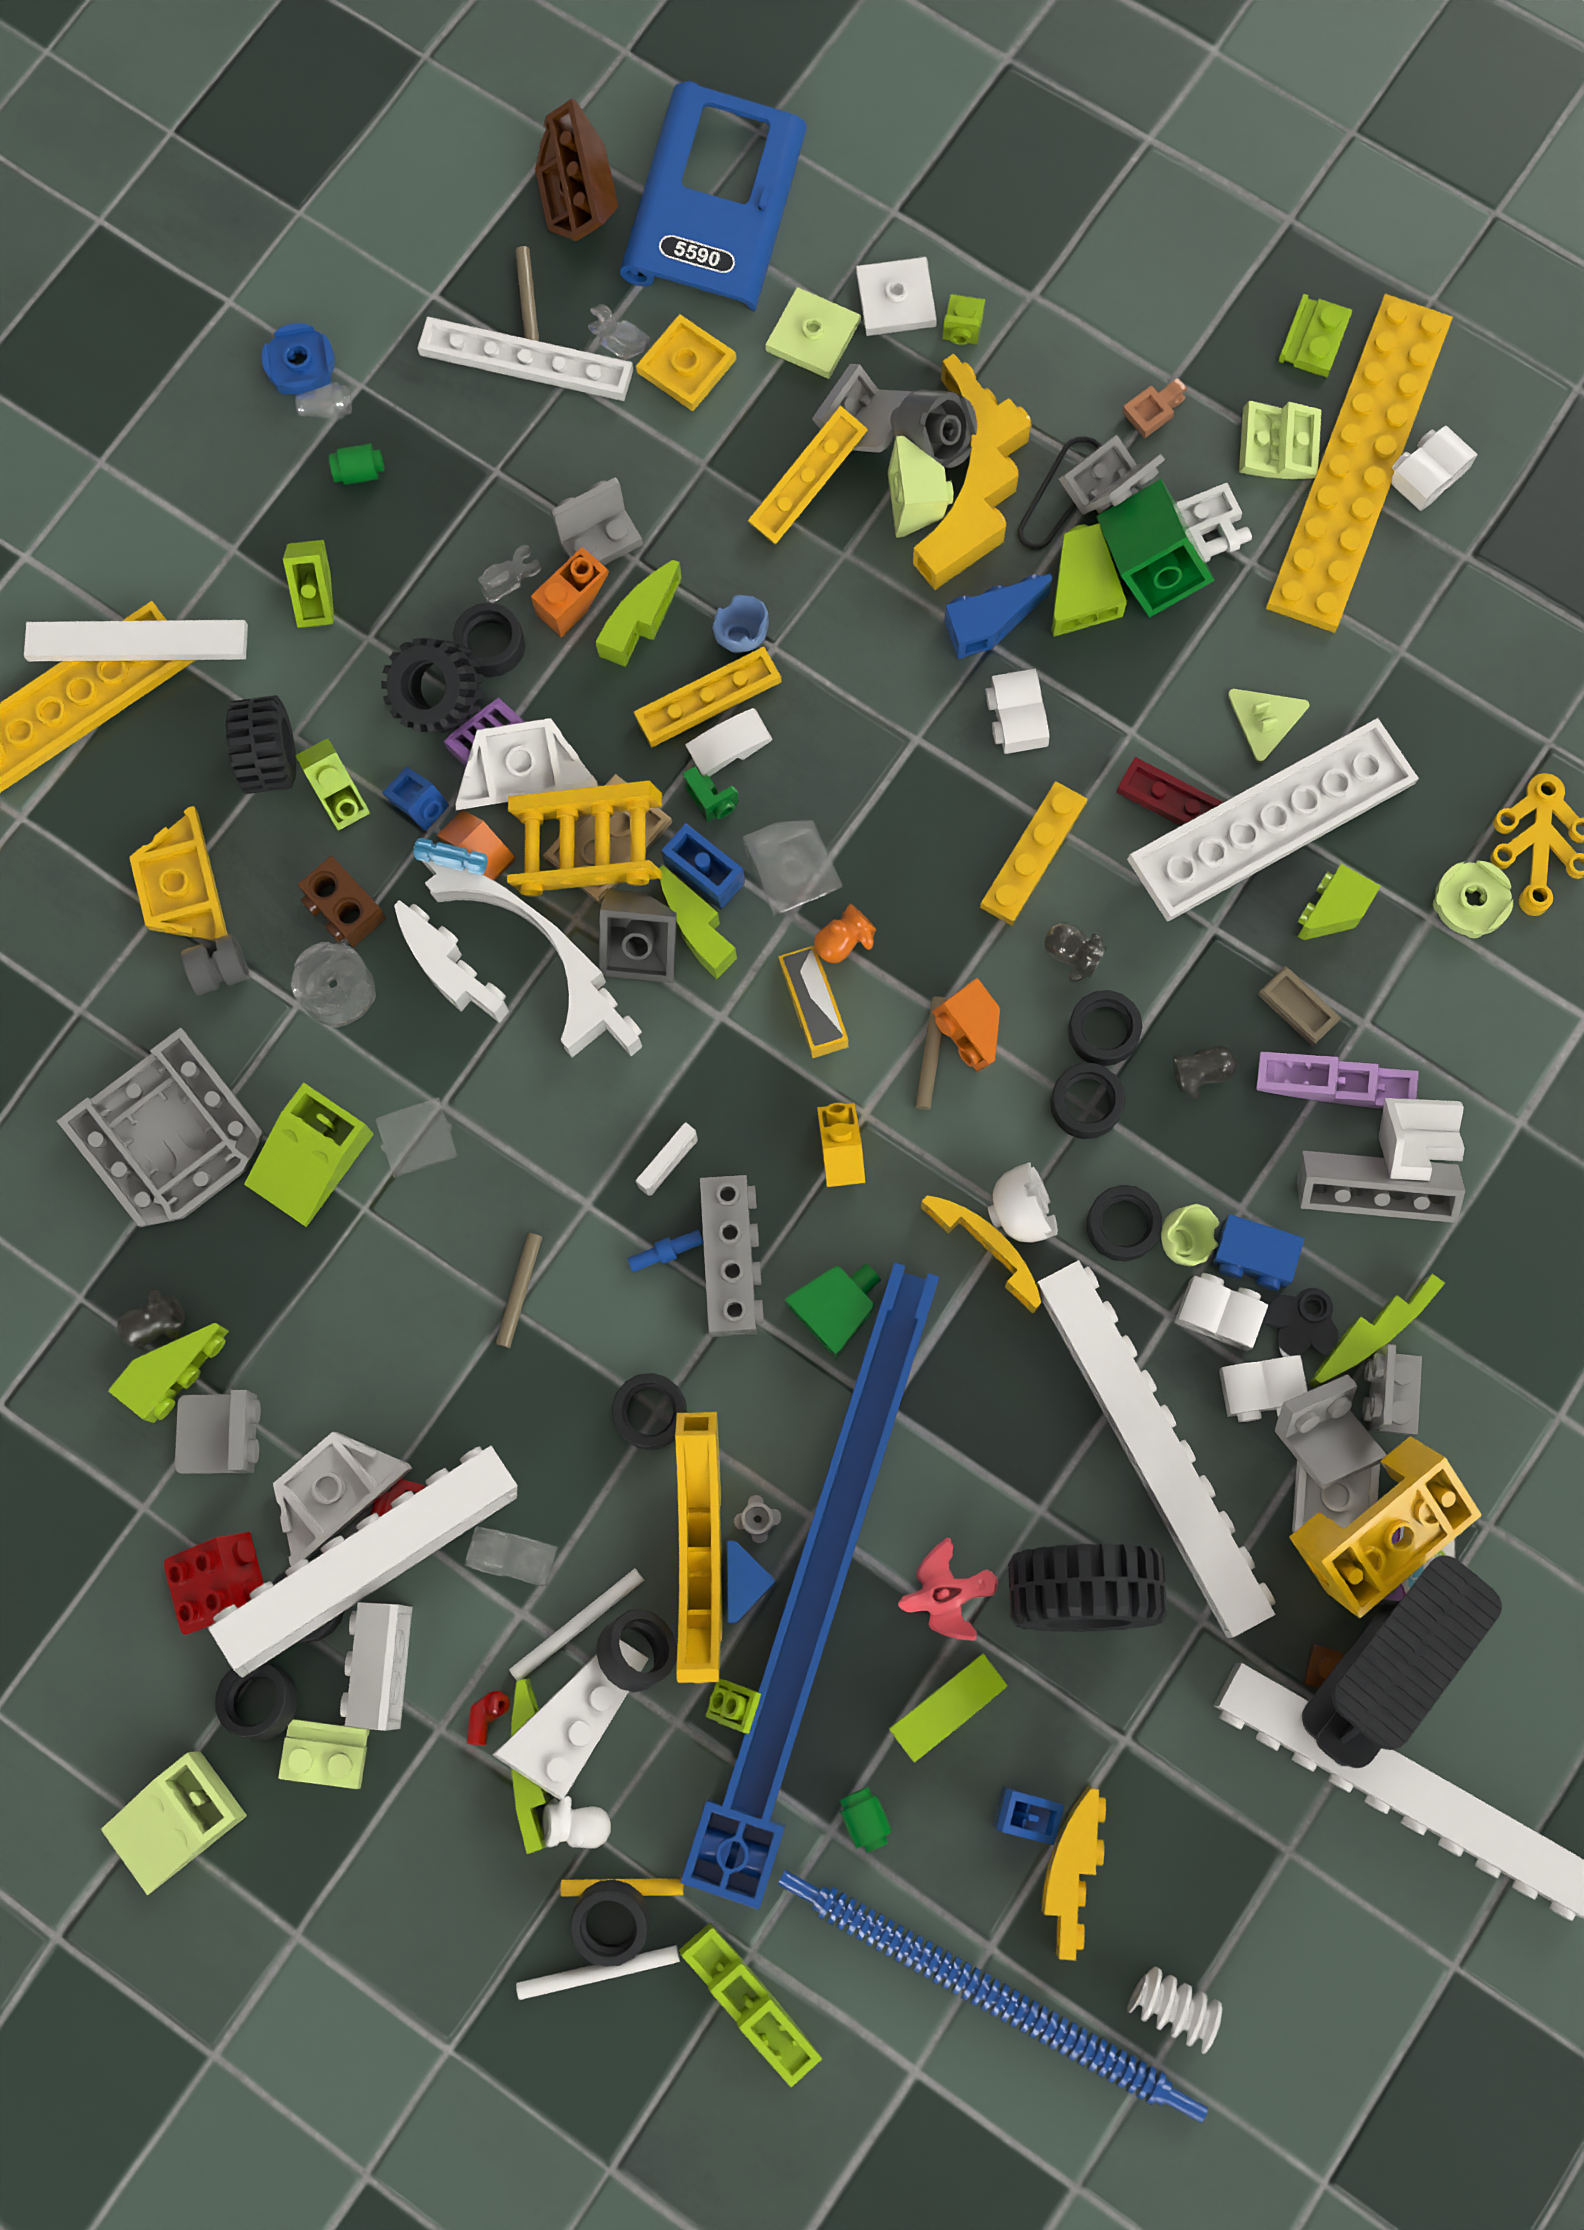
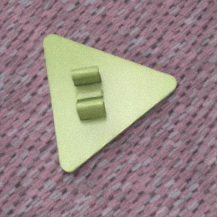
(1265, 718)

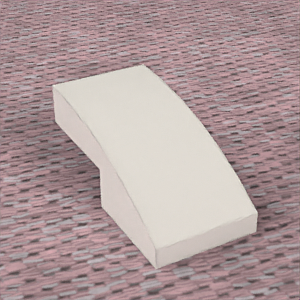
(729, 740)

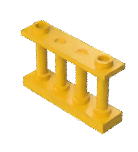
(567, 807)

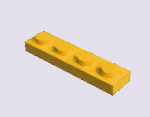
(807, 475)
(707, 697)
(1033, 853)

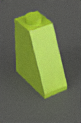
(1086, 582)

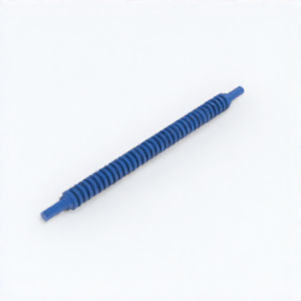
(1157, 2087)

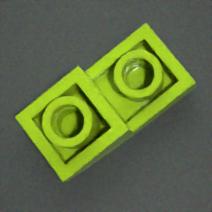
(733, 1705)

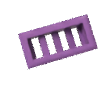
(466, 732)

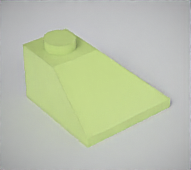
(916, 488)

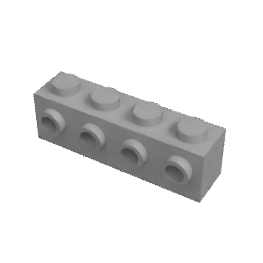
(1364, 1187)
(728, 1256)

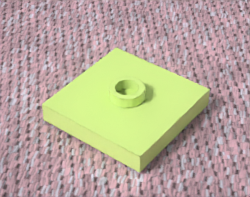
(813, 332)

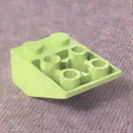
(173, 1820)

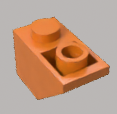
(569, 592)
(972, 1023)

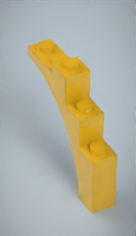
(973, 524)
(699, 1548)

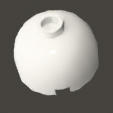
(1022, 1205)

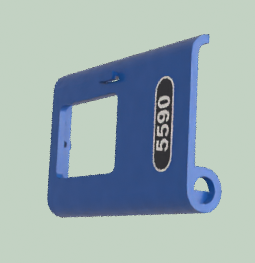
(702, 236)

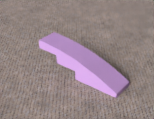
(1334, 1080)

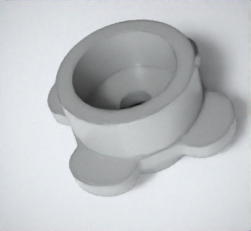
(746, 1519)

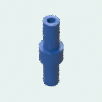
(665, 1250)

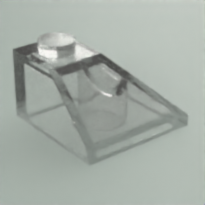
(790, 864)

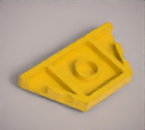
(178, 882)

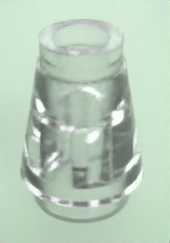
(325, 402)

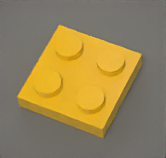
(686, 362)

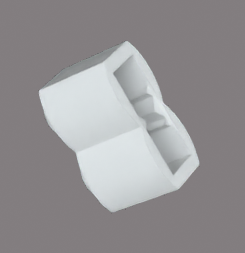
(1432, 467)
(1019, 711)
(1220, 1312)
(1261, 1386)

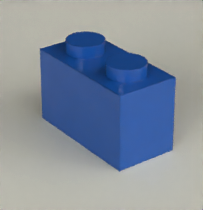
(703, 866)
(1257, 1252)

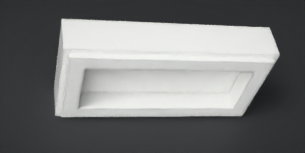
(667, 1159)

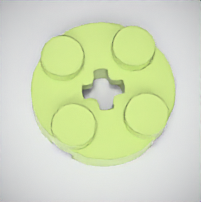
(1471, 877)

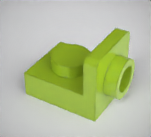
(963, 319)

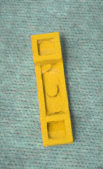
(949, 1215)

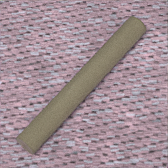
(526, 293)
(930, 1059)
(518, 1290)

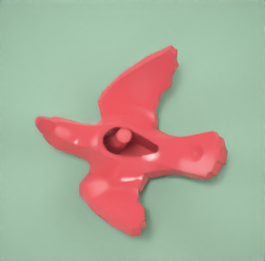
(944, 1594)

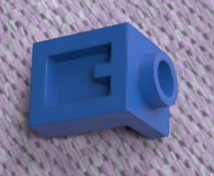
(416, 798)

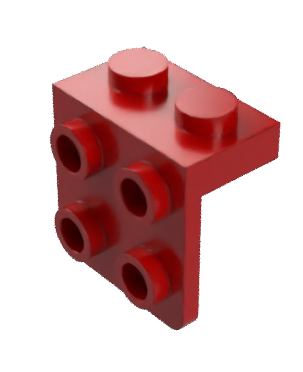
(211, 1579)

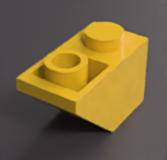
(841, 1144)

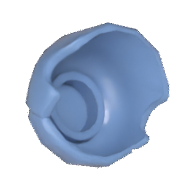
(741, 624)

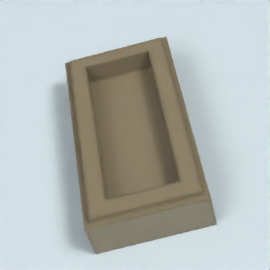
(1299, 1006)

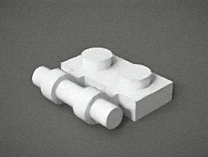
(1214, 511)

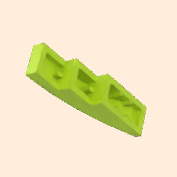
(1366, 1338)
(526, 1792)
(750, 2004)

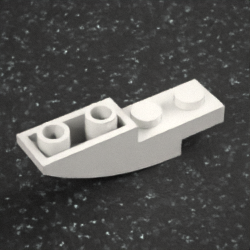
(438, 956)

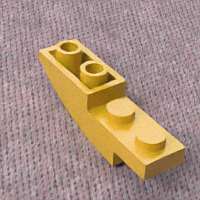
(1073, 1854)

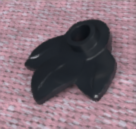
(1300, 1329)

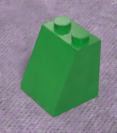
(1154, 548)

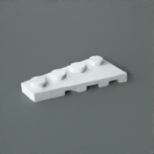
(567, 1728)

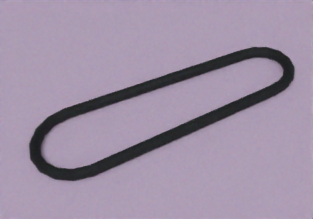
(1041, 491)

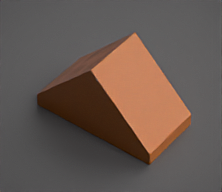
(474, 834)

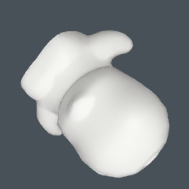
(579, 1827)

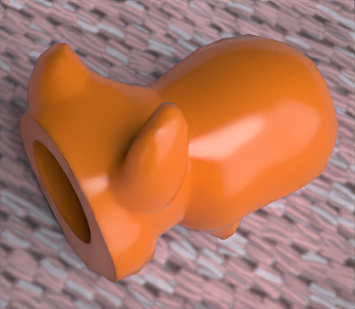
(840, 936)

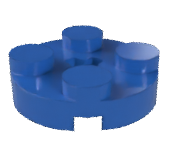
(304, 377)

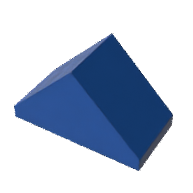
(746, 1582)
(1028, 1816)

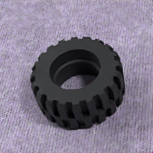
(1087, 1587)

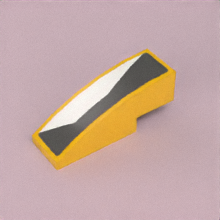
(813, 1002)

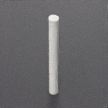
(576, 1625)
(596, 1973)

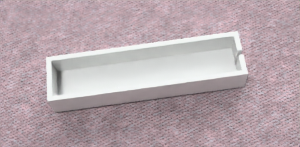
(363, 1561)

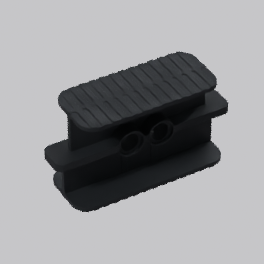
(1401, 1664)

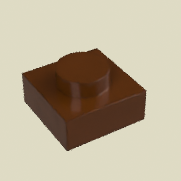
(1320, 1664)

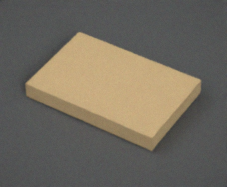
(655, 825)

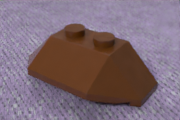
(574, 174)

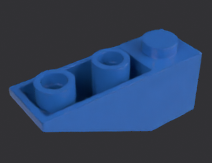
(985, 619)

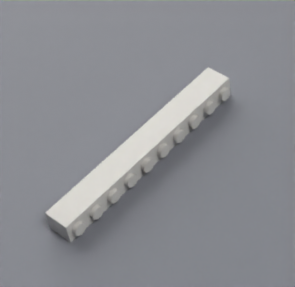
(1155, 1451)
(1415, 1793)

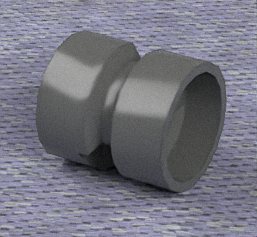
(215, 964)

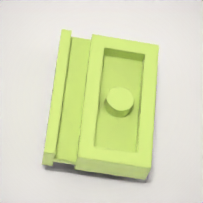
(324, 1754)

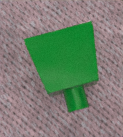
(835, 1306)

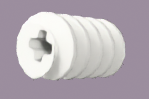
(1177, 2007)

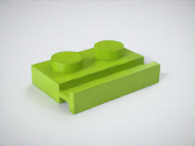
(1315, 335)

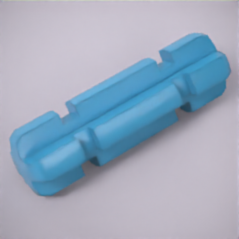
(450, 856)

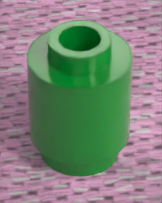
(356, 464)
(865, 1819)

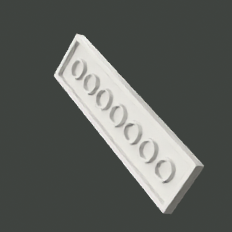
(1272, 819)

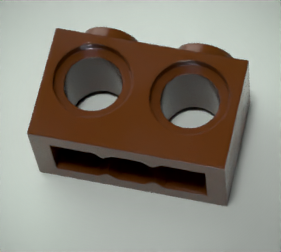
(345, 899)

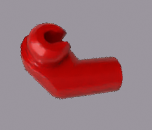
(483, 1713)

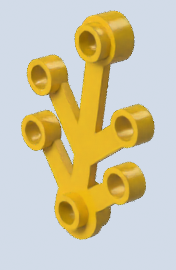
(1542, 837)

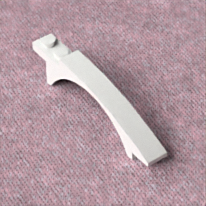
(589, 1009)

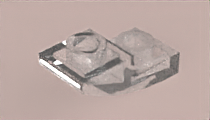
(511, 1556)

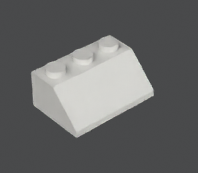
(377, 1666)

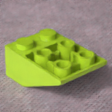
(307, 1154)

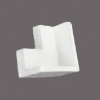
(1419, 1132)

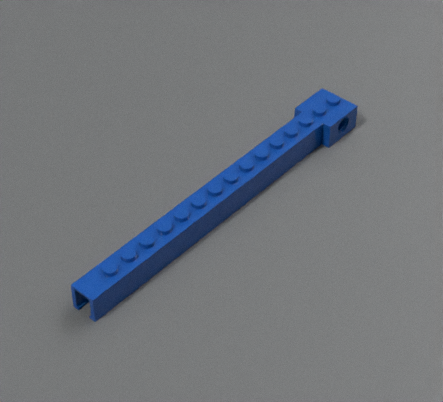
(738, 1837)

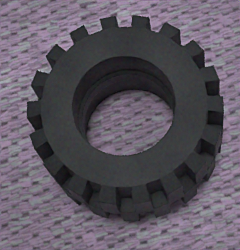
(405, 680)
(261, 744)

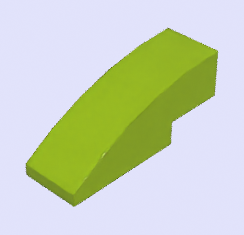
(639, 614)
(697, 925)
(948, 1707)

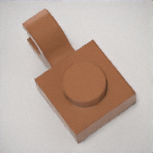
(1154, 409)

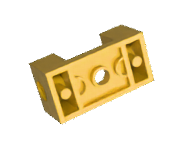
(1360, 1562)

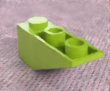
(158, 1376)

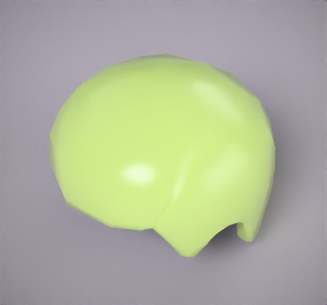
(1189, 1234)

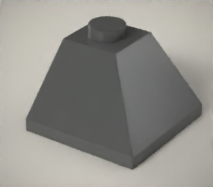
(636, 937)

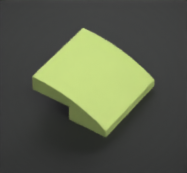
(1280, 441)

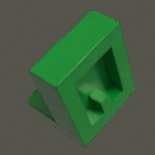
(702, 793)

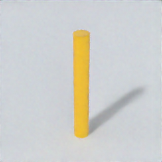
(646, 1887)

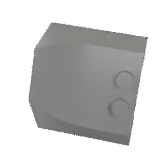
(165, 1133)

